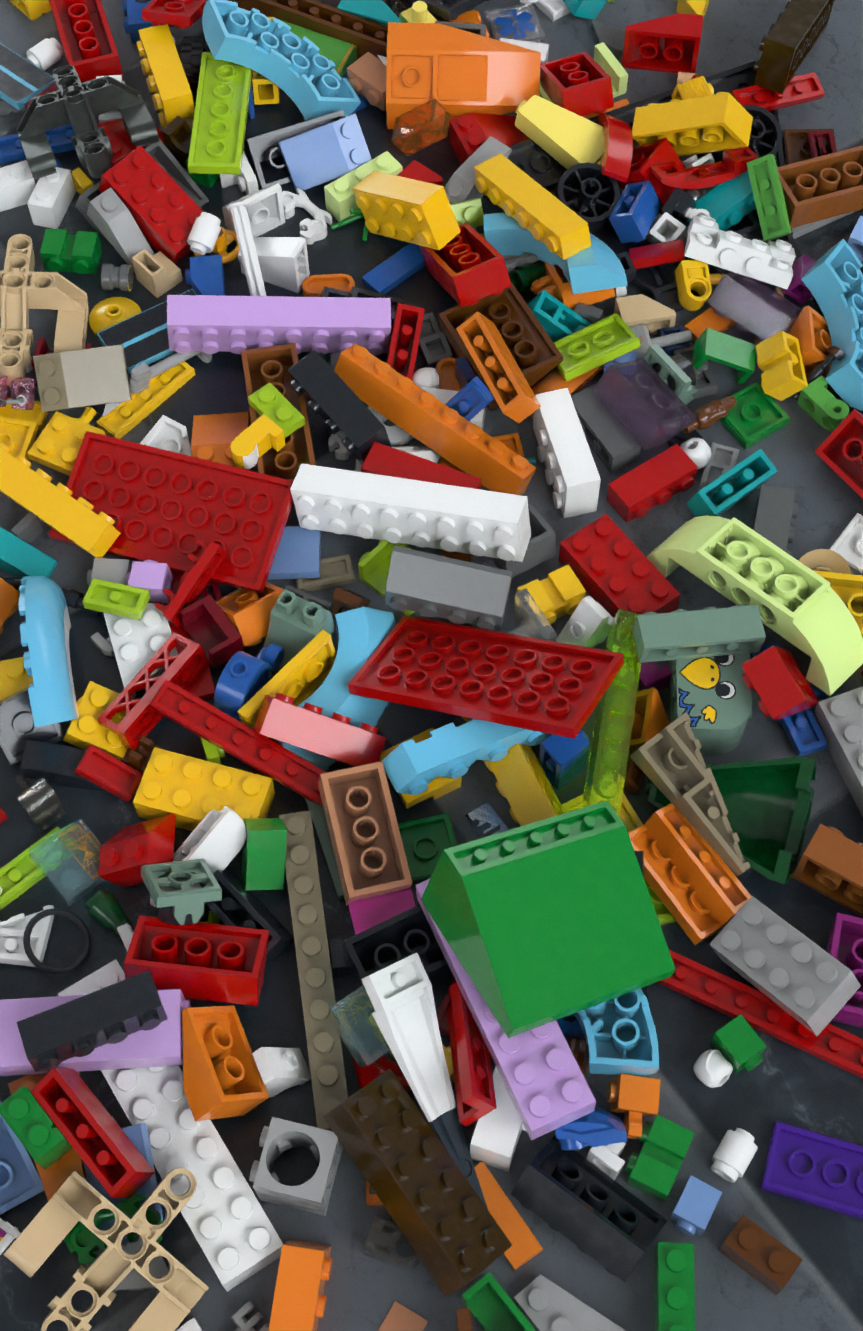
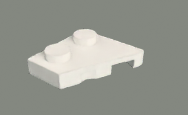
(12, 934)

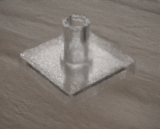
(530, 619)

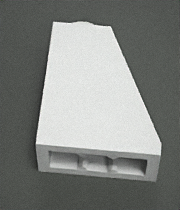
(282, 261)

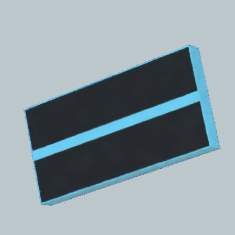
(20, 78)
(142, 336)

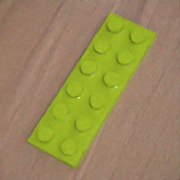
(219, 117)

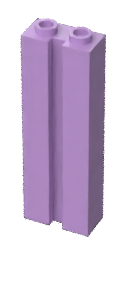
(139, 1050)

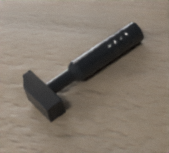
(818, 370)

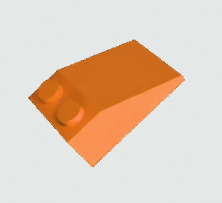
(214, 434)
(218, 1064)

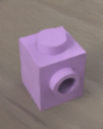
(152, 577)

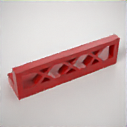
(140, 718)
(470, 1062)

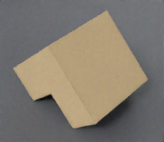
(156, 272)

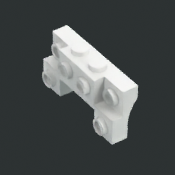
(729, 250)

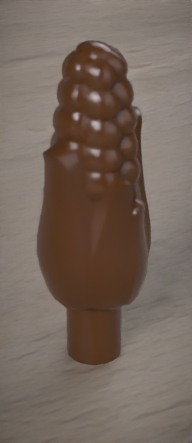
(711, 413)

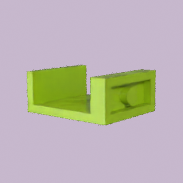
(375, 567)

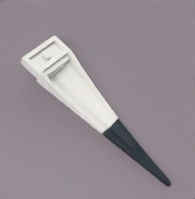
(411, 1029)

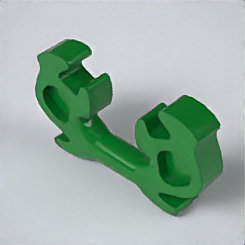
(86, 1242)

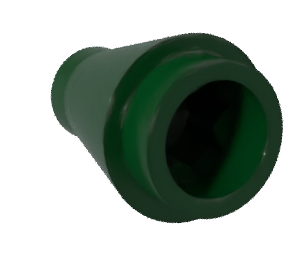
(524, 275)
(107, 910)

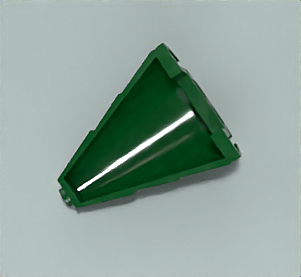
(766, 807)

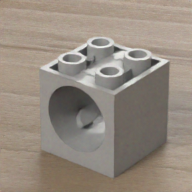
(314, 1193)

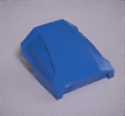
(593, 1129)

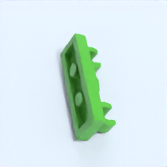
(769, 197)

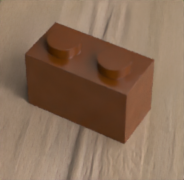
(760, 1255)

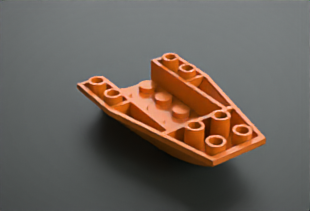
(457, 70)

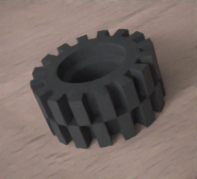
(191, 56)

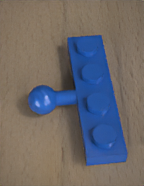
(59, 140)
(802, 727)

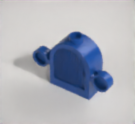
(245, 677)

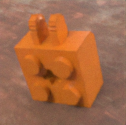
(559, 287)

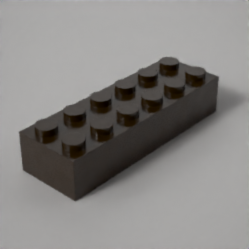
(790, 42)
(418, 1182)

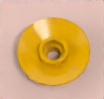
(111, 312)

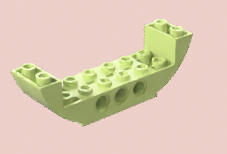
(788, 593)

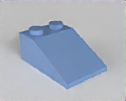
(325, 152)
(17, 1169)

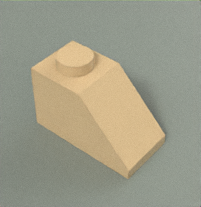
(644, 310)

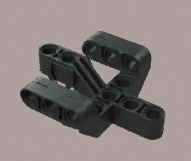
(78, 105)

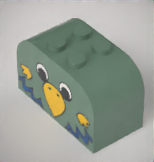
(714, 699)

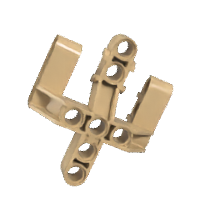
(26, 290)
(80, 1201)

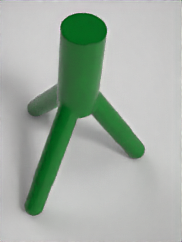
(358, 214)

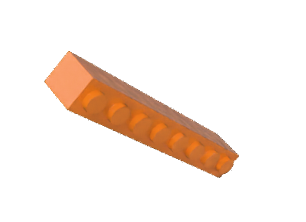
(433, 422)

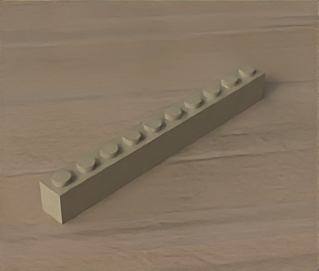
(314, 966)

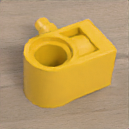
(694, 276)

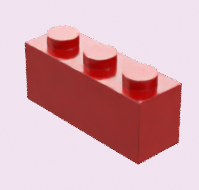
(405, 339)
(652, 483)

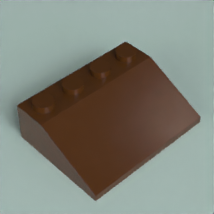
(518, 327)

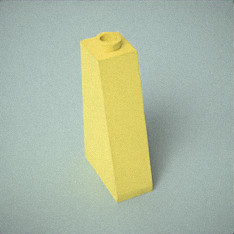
(561, 132)

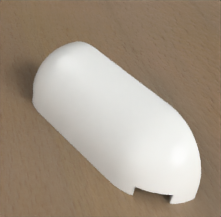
(215, 839)

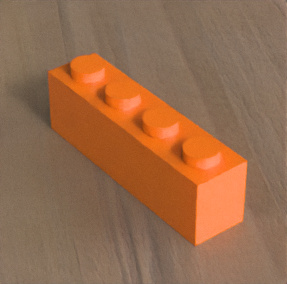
(498, 367)

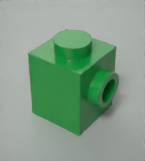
(739, 1044)

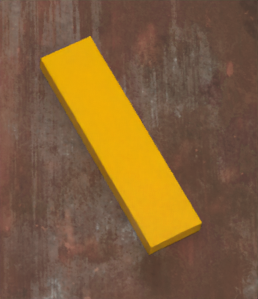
(132, 412)

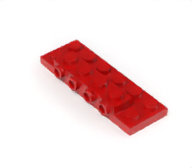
(174, 12)

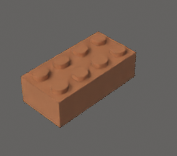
(364, 832)

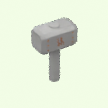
(642, 333)

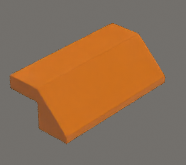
(688, 874)

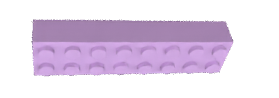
(255, 322)
(533, 1064)

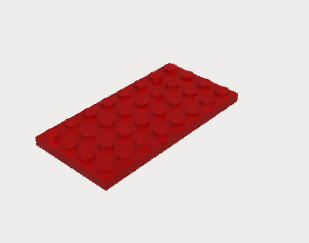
(174, 499)
(488, 675)

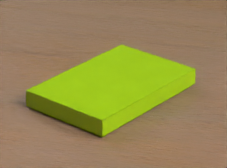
(595, 346)

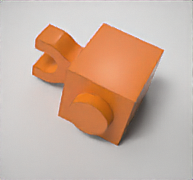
(635, 1098)

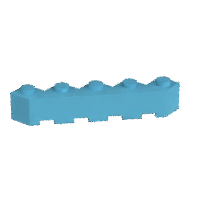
(451, 752)

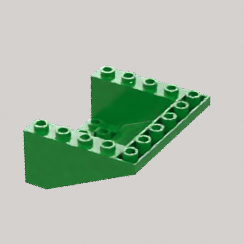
(549, 917)

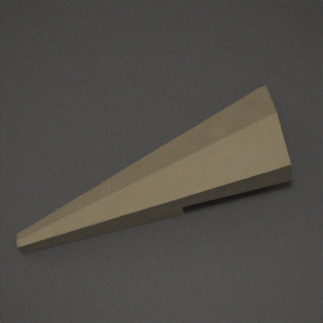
(679, 771)

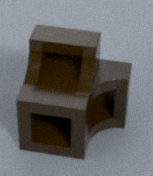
(178, 138)

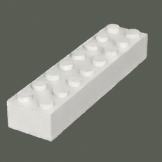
(412, 512)

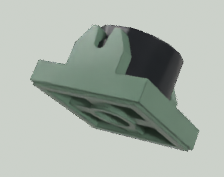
(674, 370)
(180, 891)

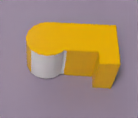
(256, 441)

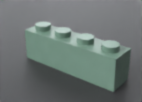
(698, 633)

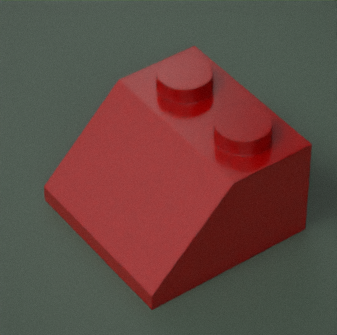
(137, 846)

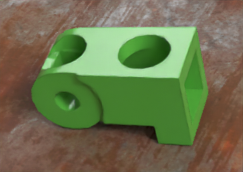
(822, 404)

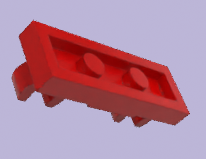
(192, 581)

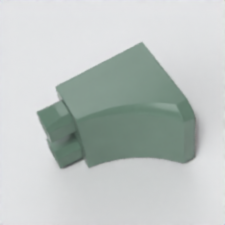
(296, 623)

